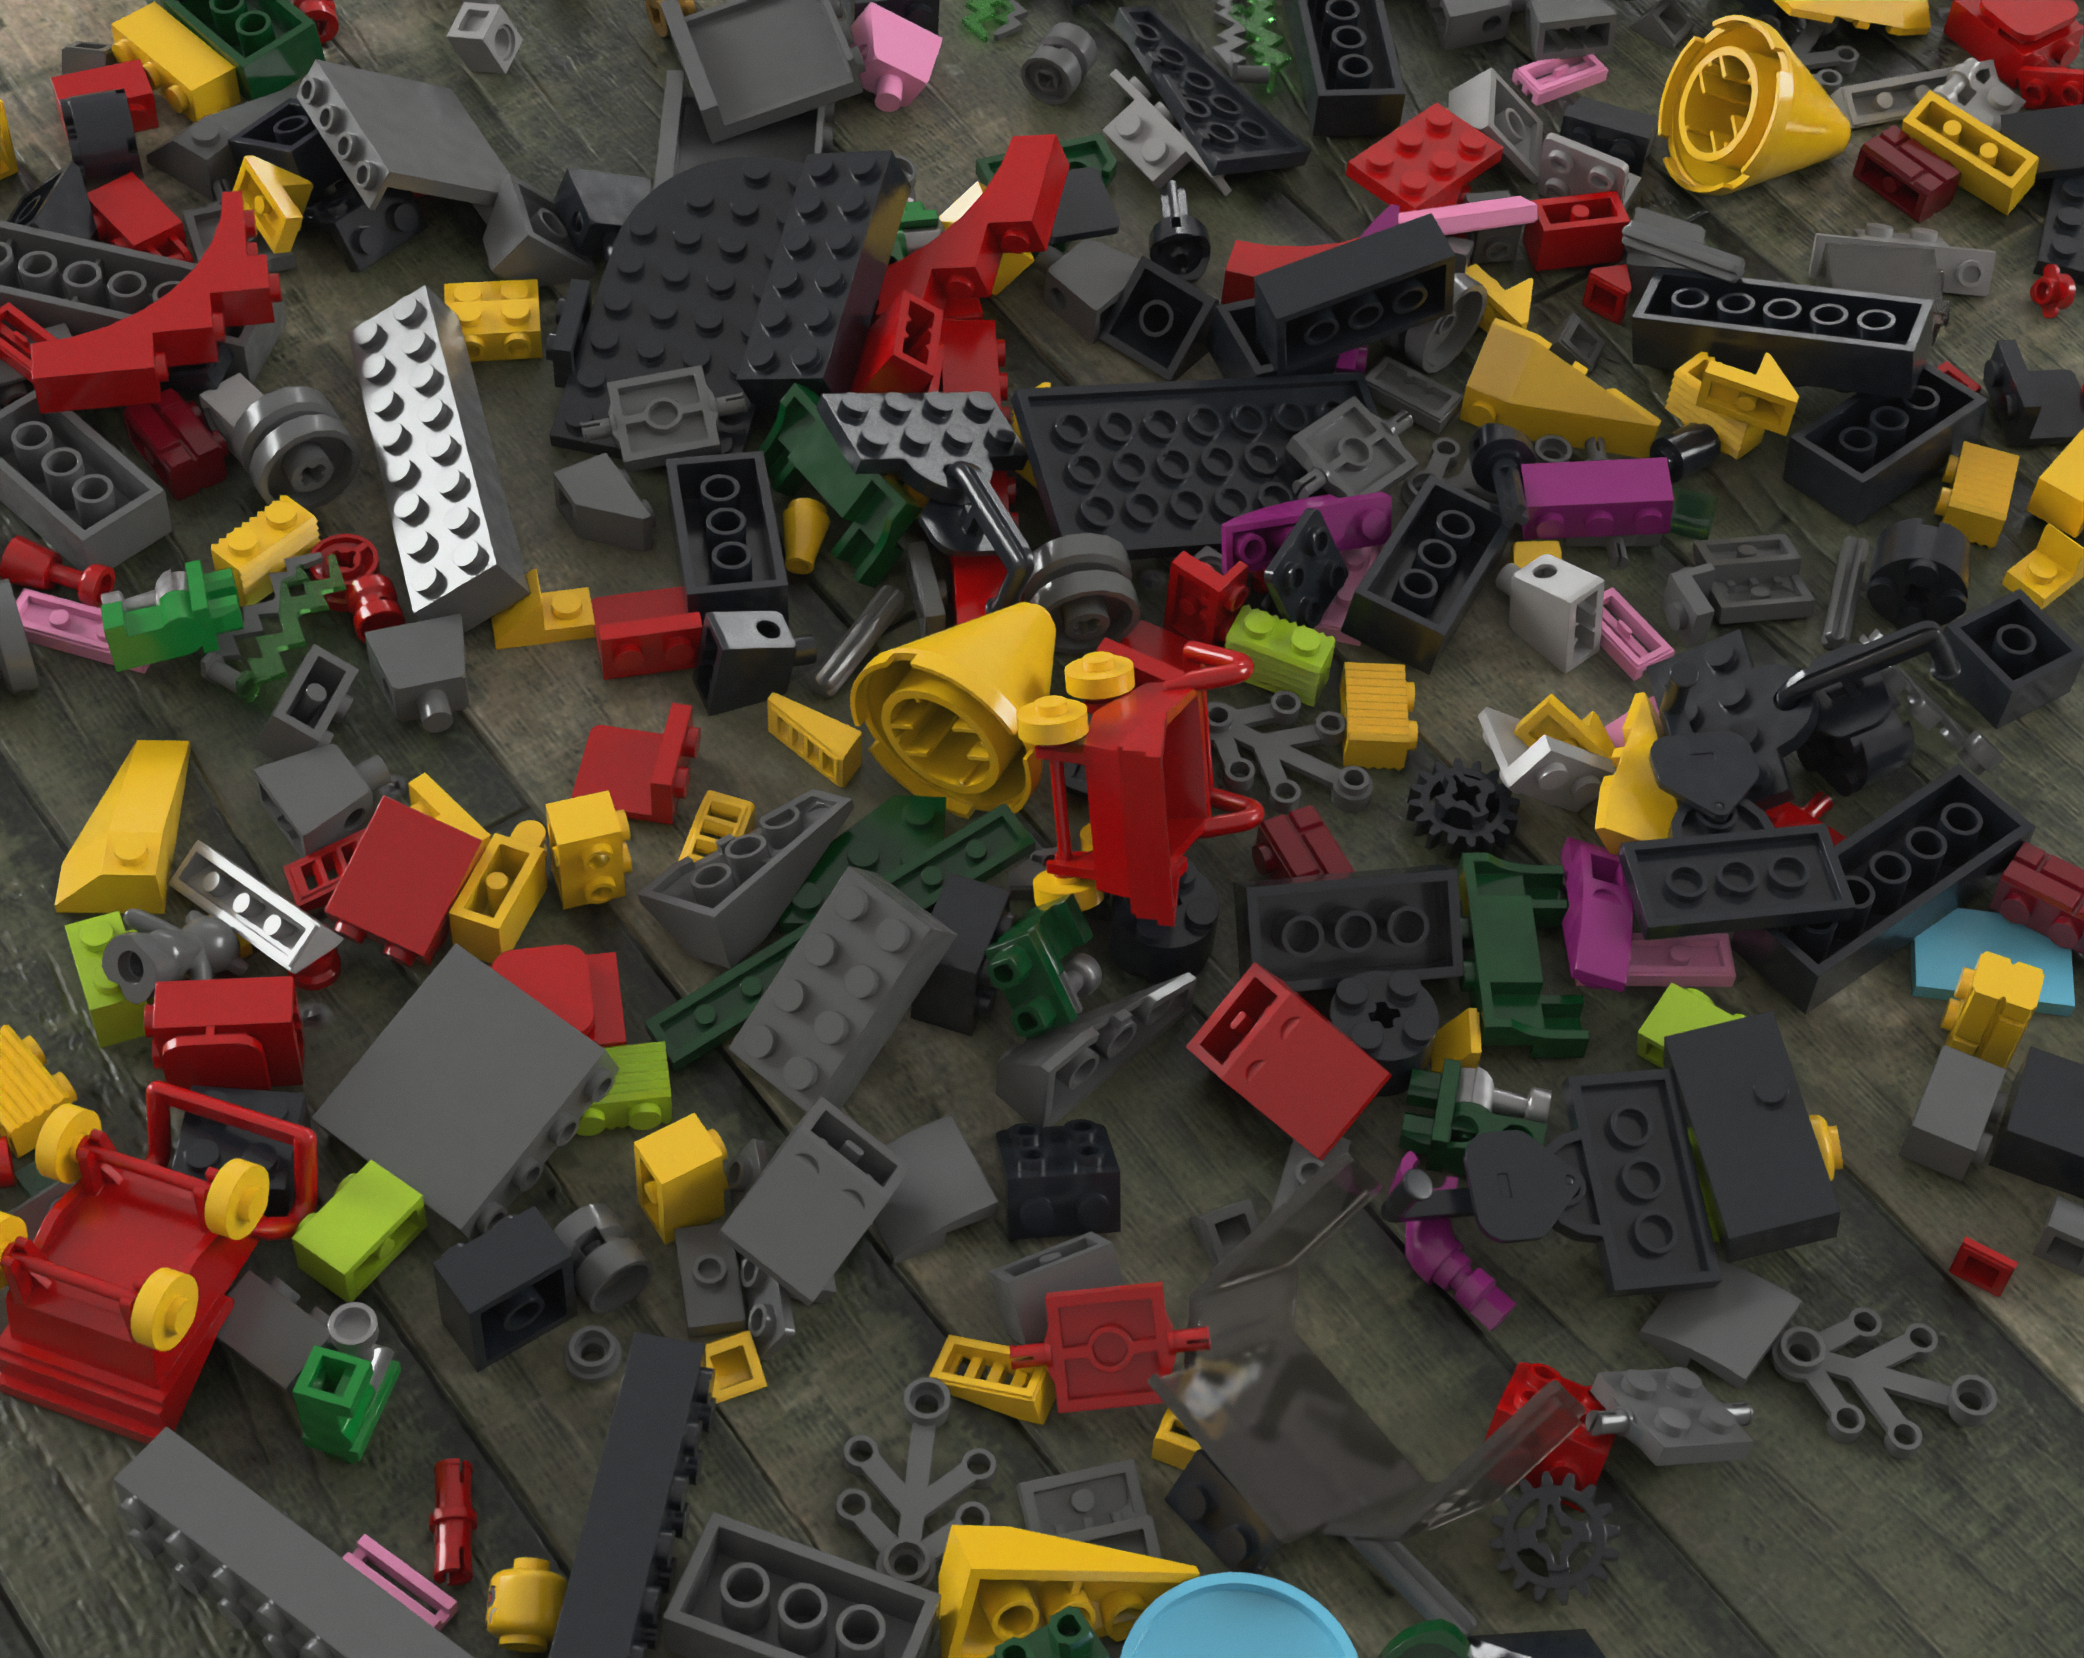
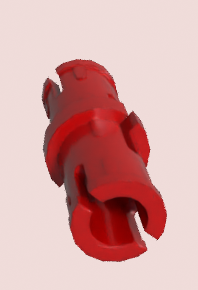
(453, 1522)

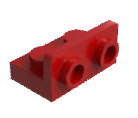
(2051, 86)
(1202, 601)

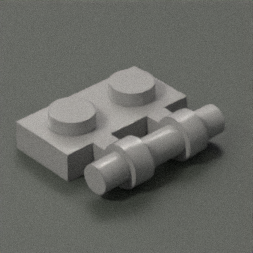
(1985, 101)

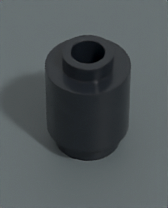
(1687, 449)

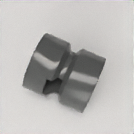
(1059, 63)
(605, 1262)

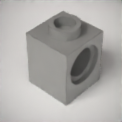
(484, 37)
(227, 404)

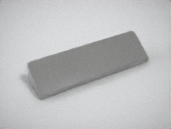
(1895, 97)
(252, 909)

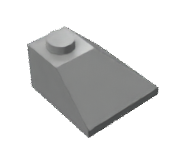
(1504, 117)

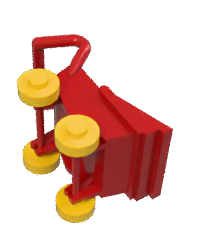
(1143, 775)
(135, 1264)

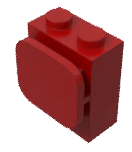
(2016, 33)
(902, 349)
(403, 883)
(571, 985)
(227, 1032)

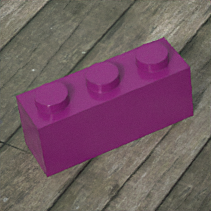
(1597, 498)

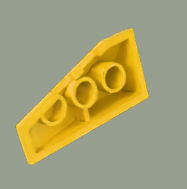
(1899, 16)
(1542, 395)
(1630, 801)
(131, 837)
(1013, 1579)

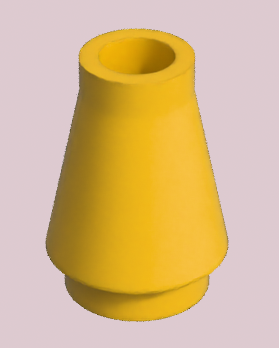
(803, 531)

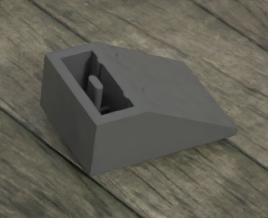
(814, 1201)

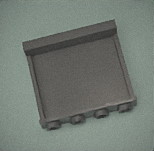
(764, 60)
(401, 136)
(687, 144)
(468, 1092)

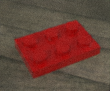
(1424, 160)

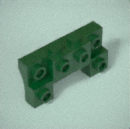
(877, 504)
(1502, 956)

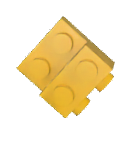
(498, 318)

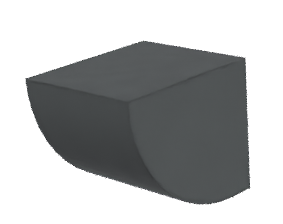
(2063, 1236)

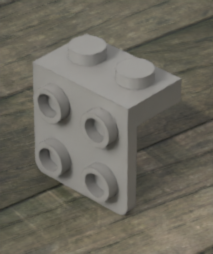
(1577, 169)
(1546, 770)

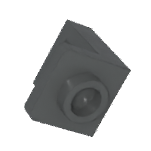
(1687, 603)

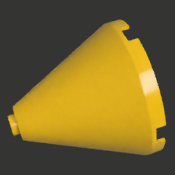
(1744, 111)
(951, 705)

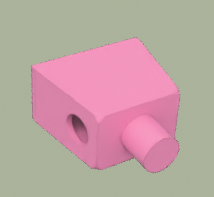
(895, 56)

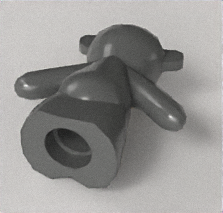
(169, 953)

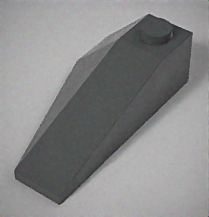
(740, 891)
(1065, 1065)

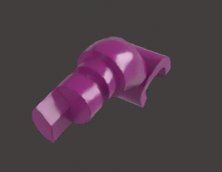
(1440, 1260)

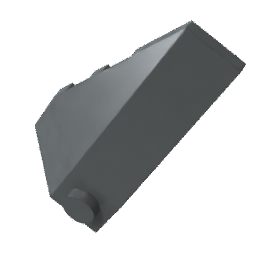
(202, 150)

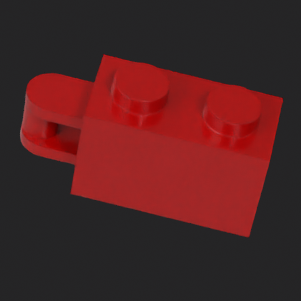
(136, 219)

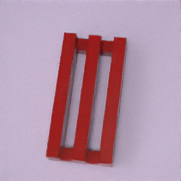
(14, 347)

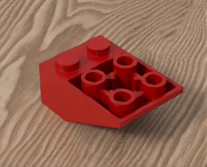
(1288, 1061)

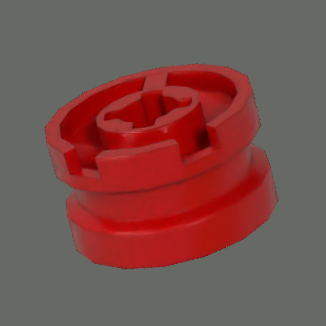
(355, 559)

